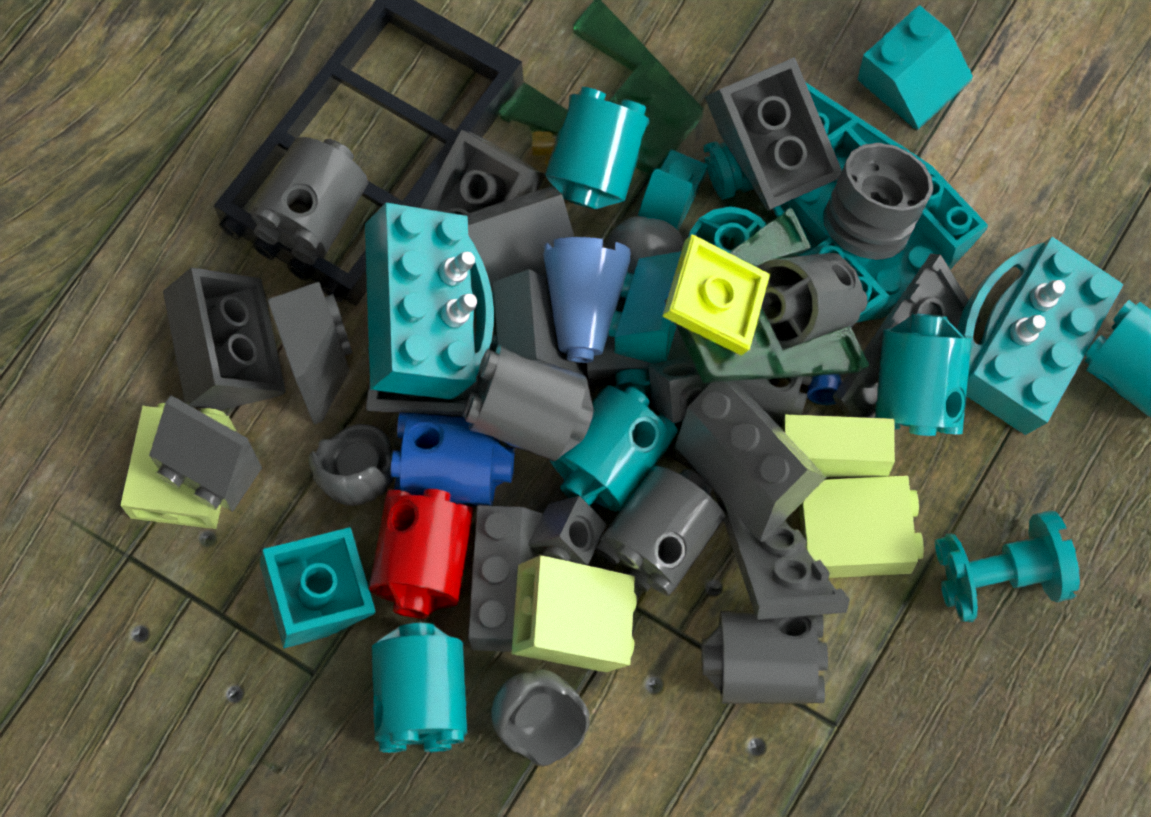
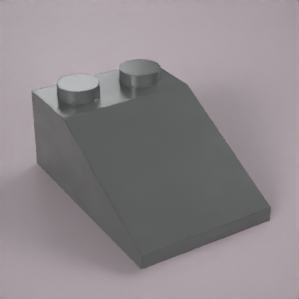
(775, 133)
(479, 176)

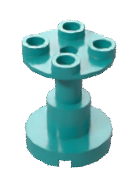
(1026, 562)

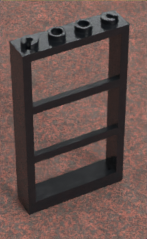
(430, 28)

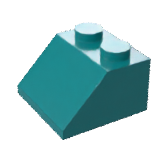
(915, 68)
(641, 328)
(316, 586)

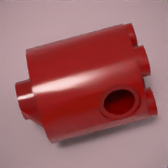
(420, 552)

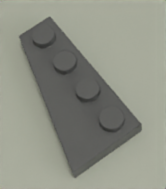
(930, 292)
(781, 572)

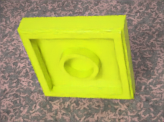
(716, 295)

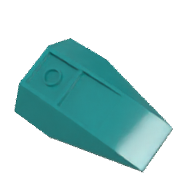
(944, 228)

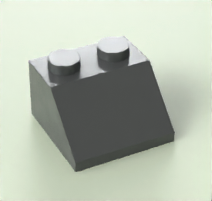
(203, 456)

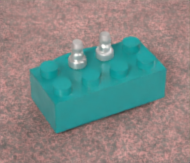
(423, 302)
(1035, 332)

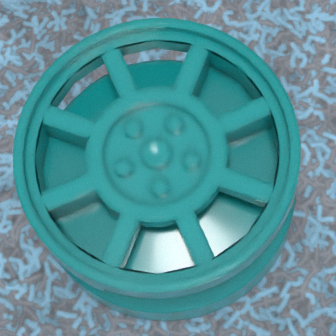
(725, 171)

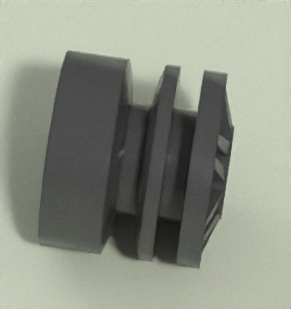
(877, 201)

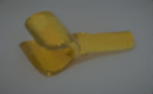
(543, 145)

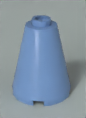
(584, 292)

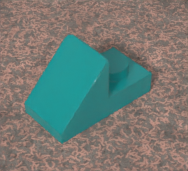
(673, 188)

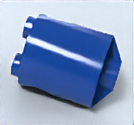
(449, 457)

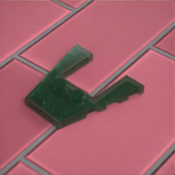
(667, 103)
(824, 355)

